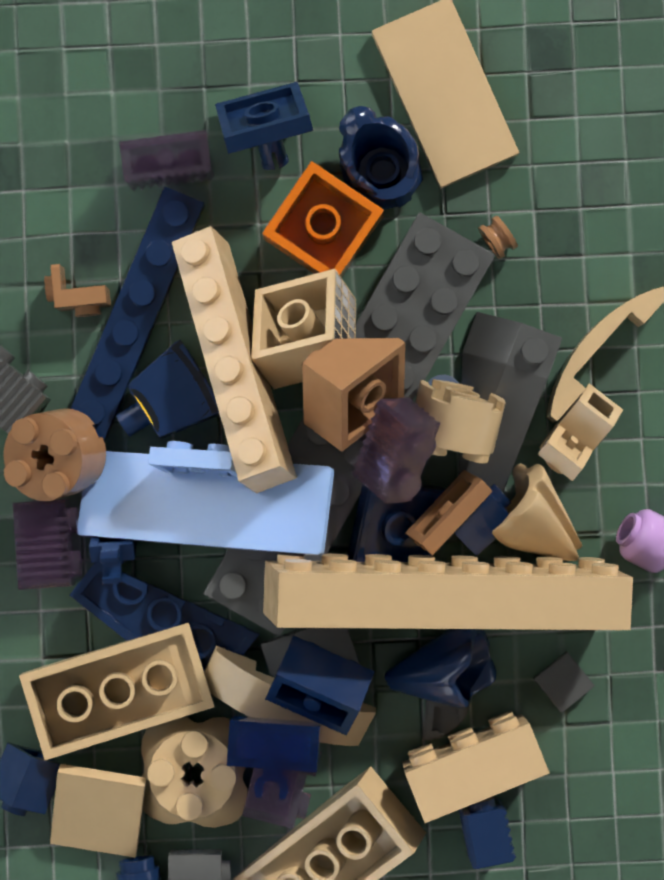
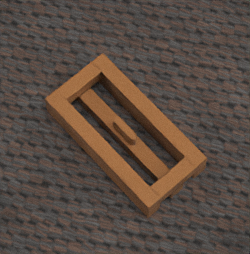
(448, 512)

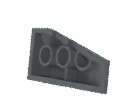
(515, 365)

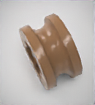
(498, 237)

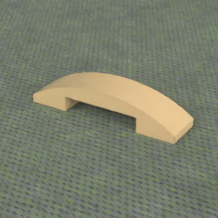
(567, 388)
(240, 686)

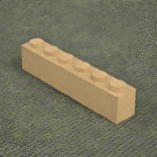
(226, 344)

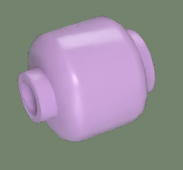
(642, 540)

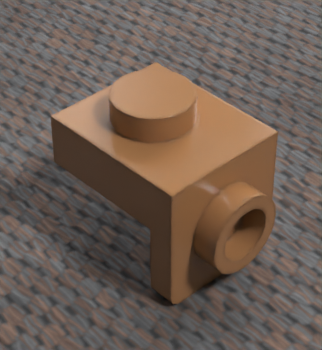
(84, 300)

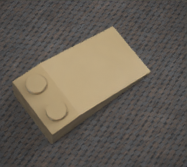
(116, 691)
(349, 837)

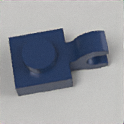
(111, 554)

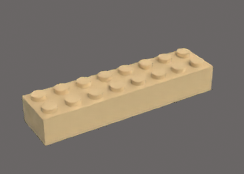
(446, 594)

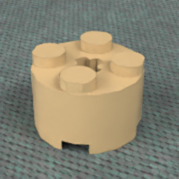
(466, 420)

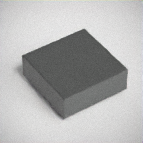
(563, 682)

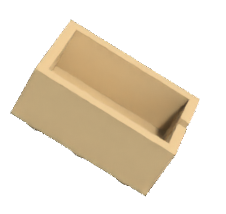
(474, 766)

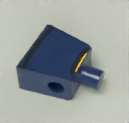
(169, 395)

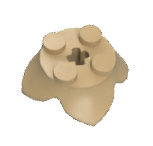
(173, 799)

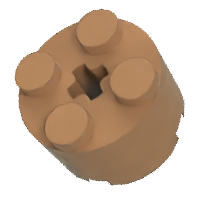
(53, 454)

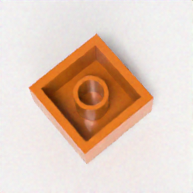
(322, 222)

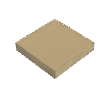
(98, 810)

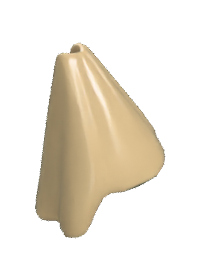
(537, 518)

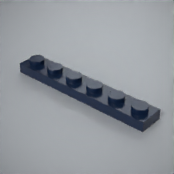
(136, 310)

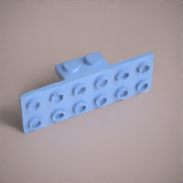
(198, 501)

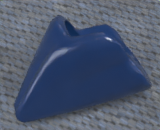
(446, 668)

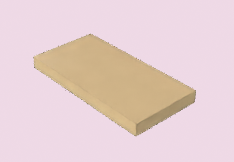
(445, 92)

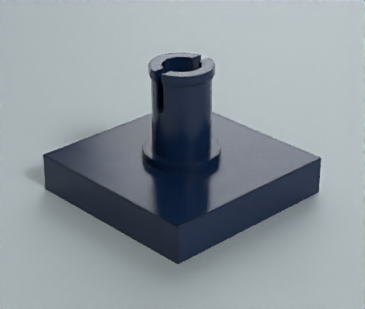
(264, 122)

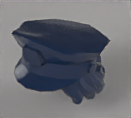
(379, 158)

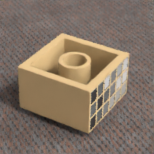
(298, 319)

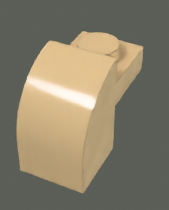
(579, 432)

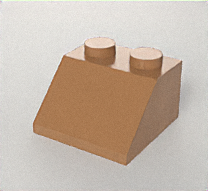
(346, 383)

